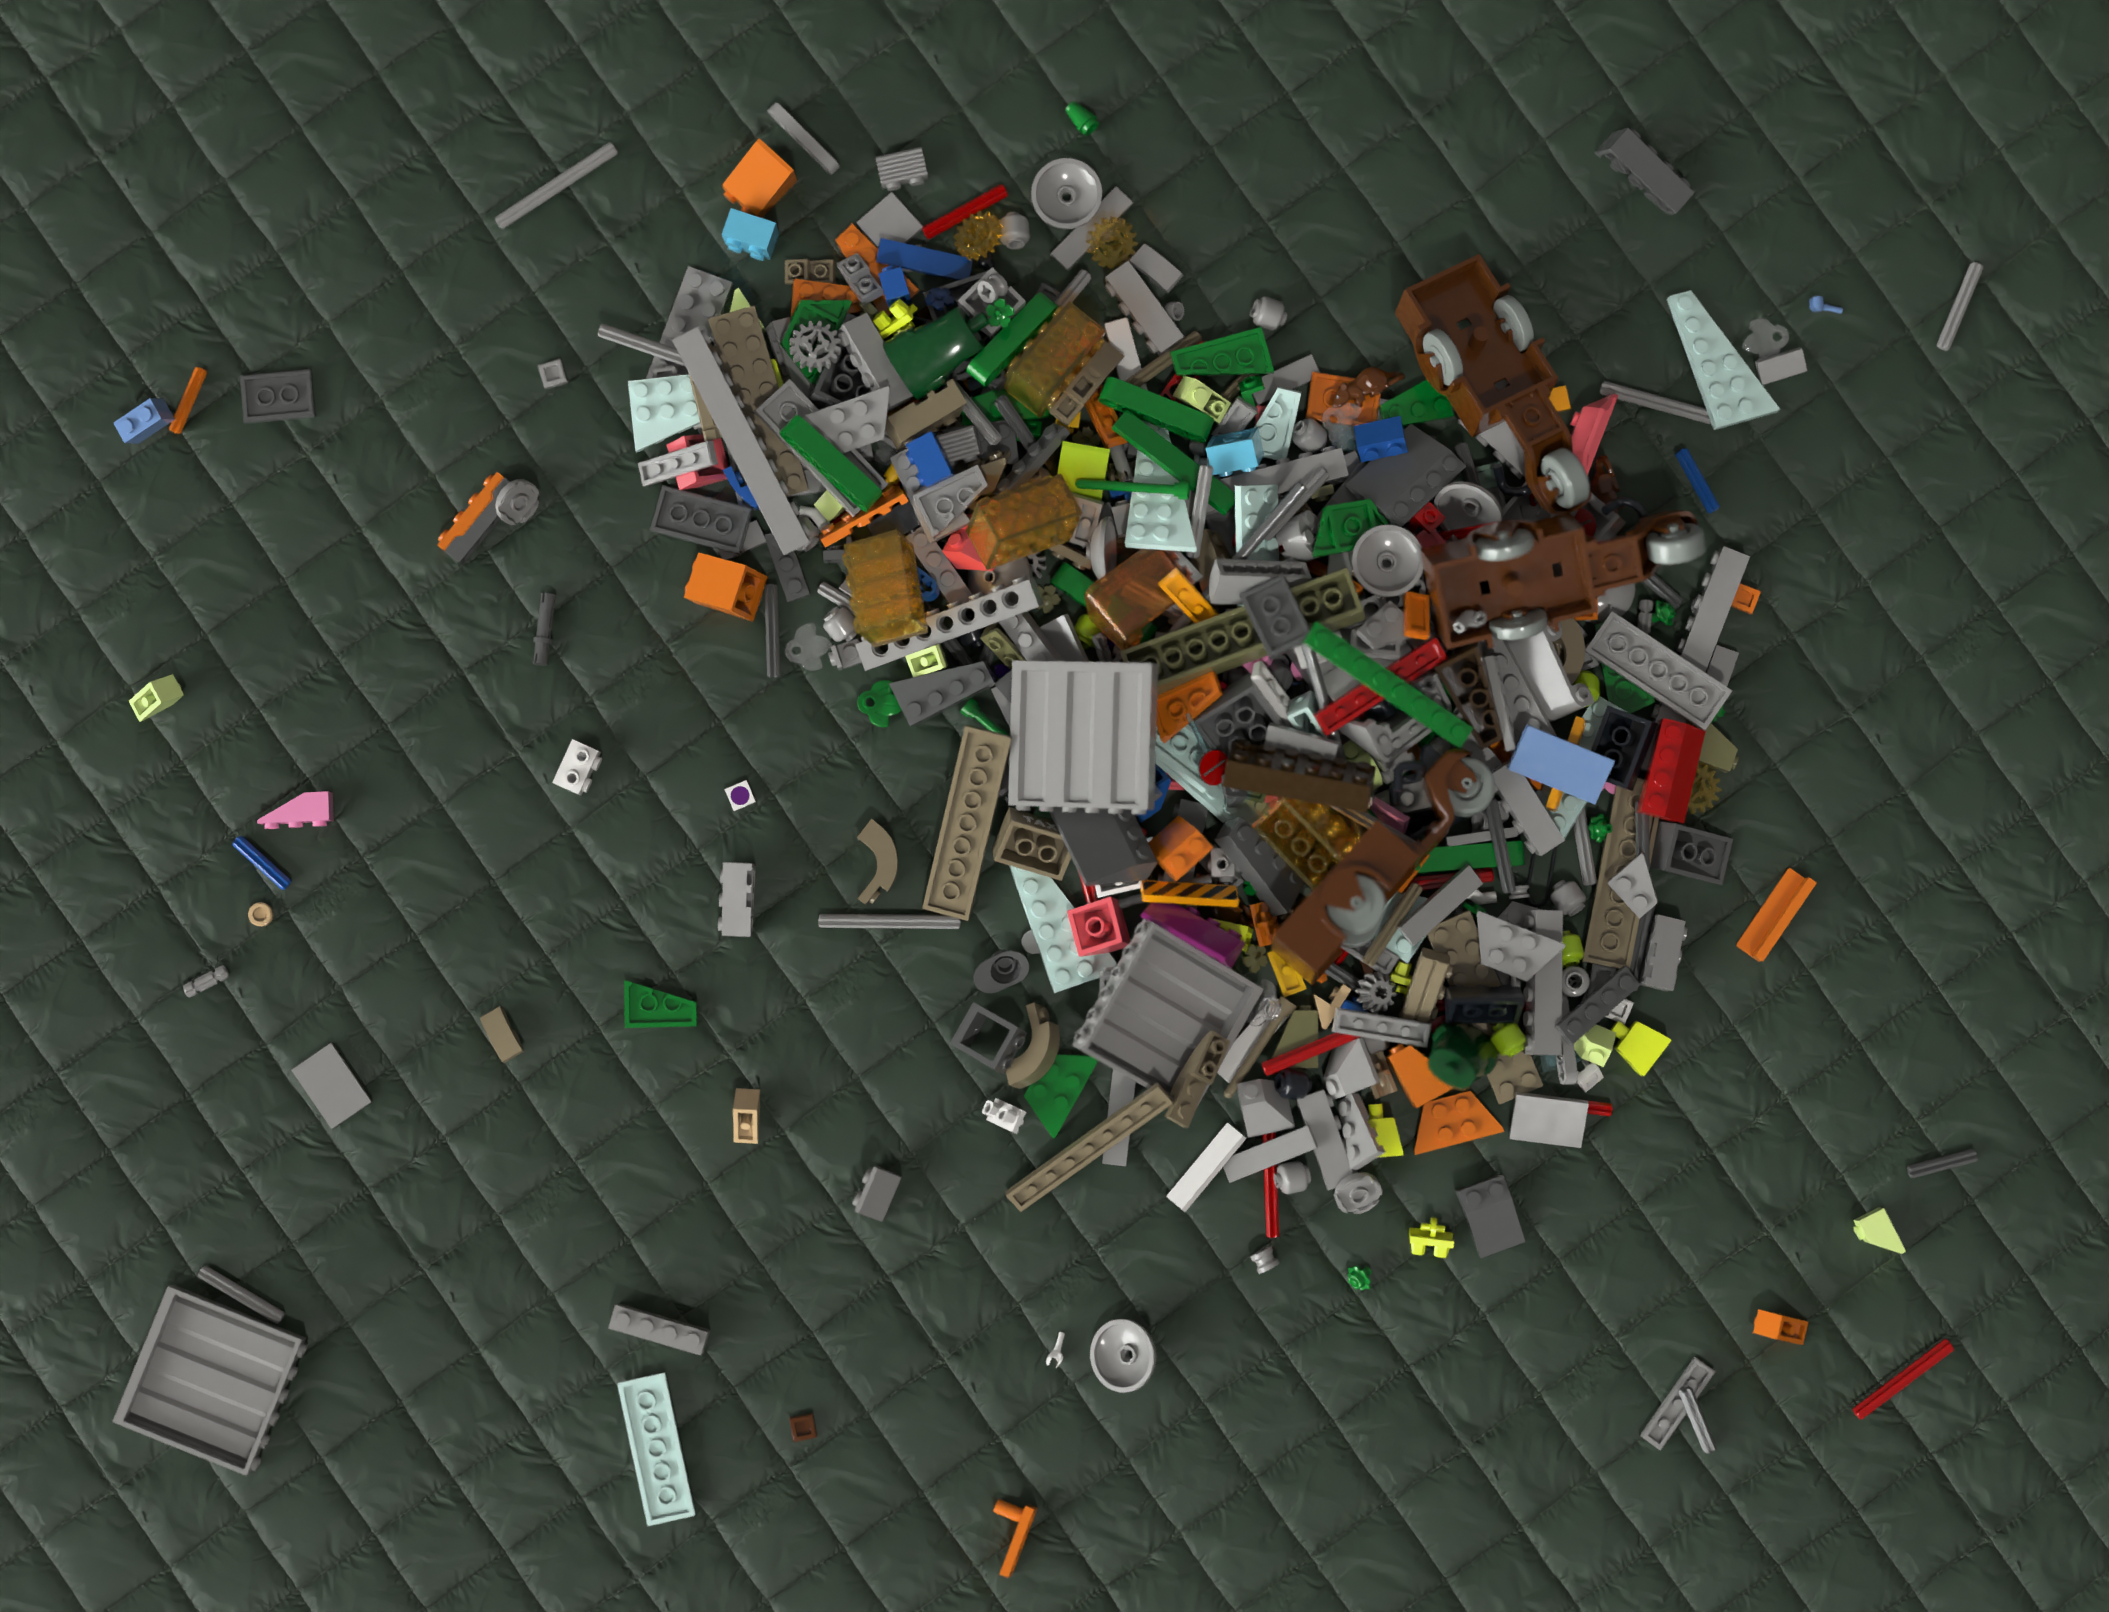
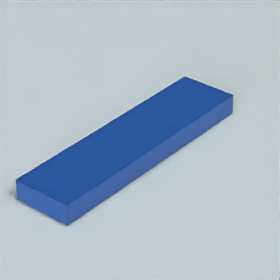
(923, 260)

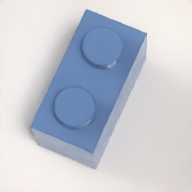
(144, 420)

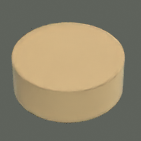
(260, 914)

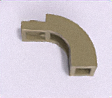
(1571, 648)
(887, 860)
(1041, 1052)

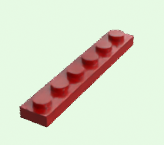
(1363, 698)

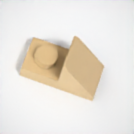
(1327, 1011)

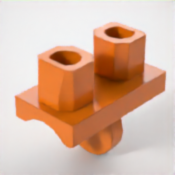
(1264, 923)

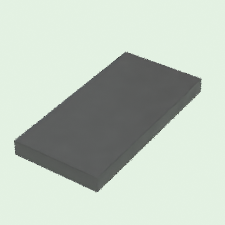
(701, 519)

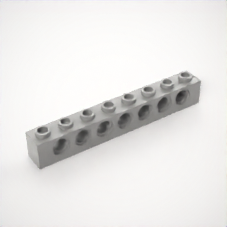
(1028, 597)

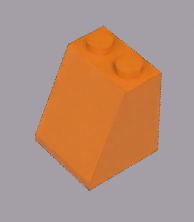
(759, 180)
(725, 586)
(1179, 848)
(1414, 1076)

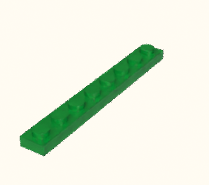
(1387, 685)

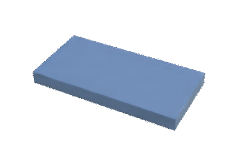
(1560, 764)

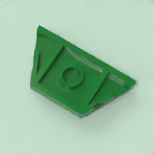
(826, 311)
(1343, 526)
(1059, 1089)

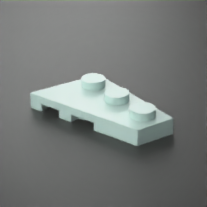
(1278, 423)

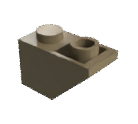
(991, 468)

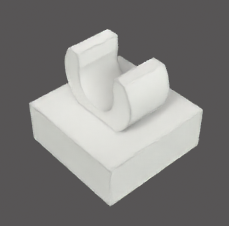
(1589, 1076)

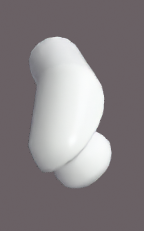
(815, 515)
(1483, 898)

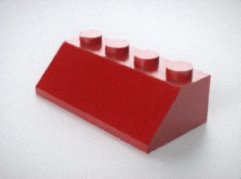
(1671, 770)

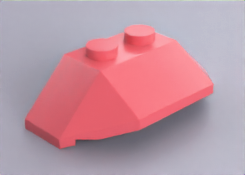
(1589, 428)

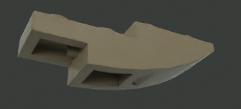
(1086, 383)
(1195, 1075)

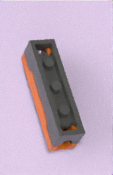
(475, 522)

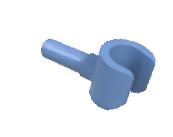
(1817, 305)

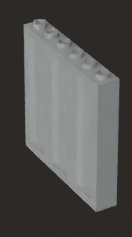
(1083, 736)
(1162, 1007)
(210, 1380)

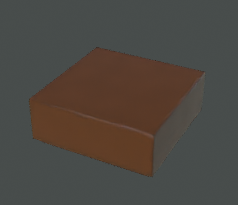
(803, 1427)

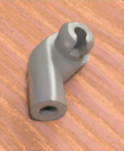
(1469, 619)

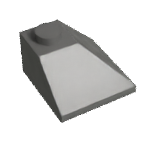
(1349, 1069)
(1263, 1108)

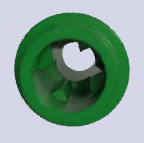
(1082, 118)

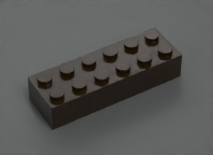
(1299, 776)

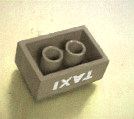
(1031, 844)

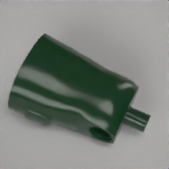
(933, 350)
(1461, 1054)

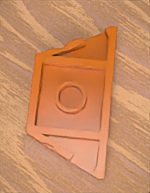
(1453, 1121)

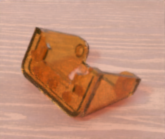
(1130, 596)

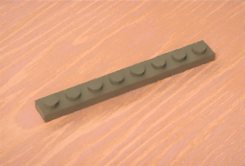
(1089, 1147)

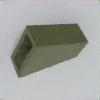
(1717, 750)
(1299, 1031)

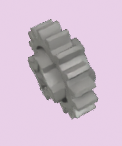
(823, 352)

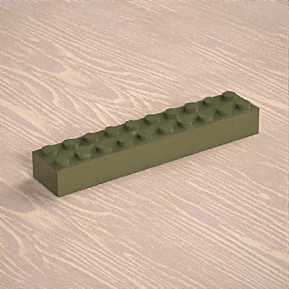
(1232, 638)

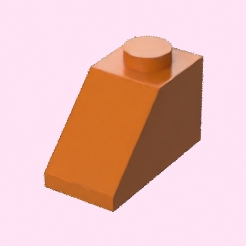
(1780, 1327)

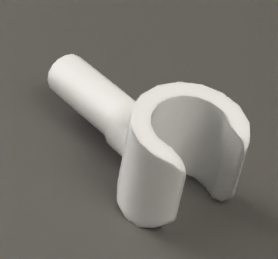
(1056, 1353)

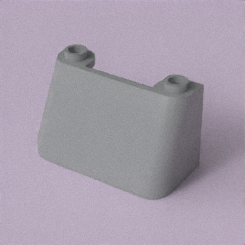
(1547, 676)
(1396, 733)

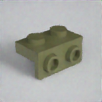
(1001, 644)

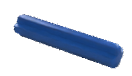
(1697, 480)
(261, 862)

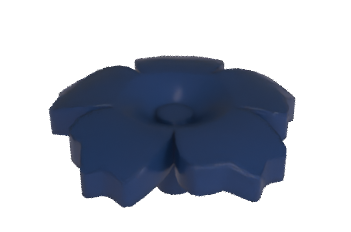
(939, 298)

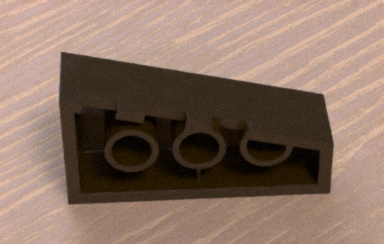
(1469, 686)

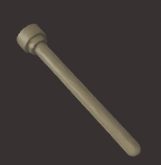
(1286, 1009)

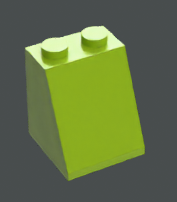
(1083, 462)

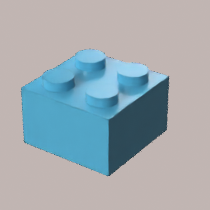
(750, 234)
(1235, 451)

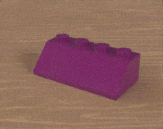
(1197, 932)

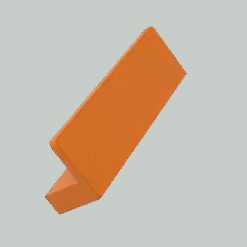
(1775, 914)

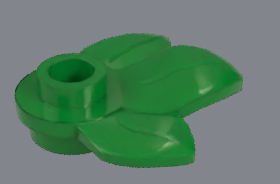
(884, 703)

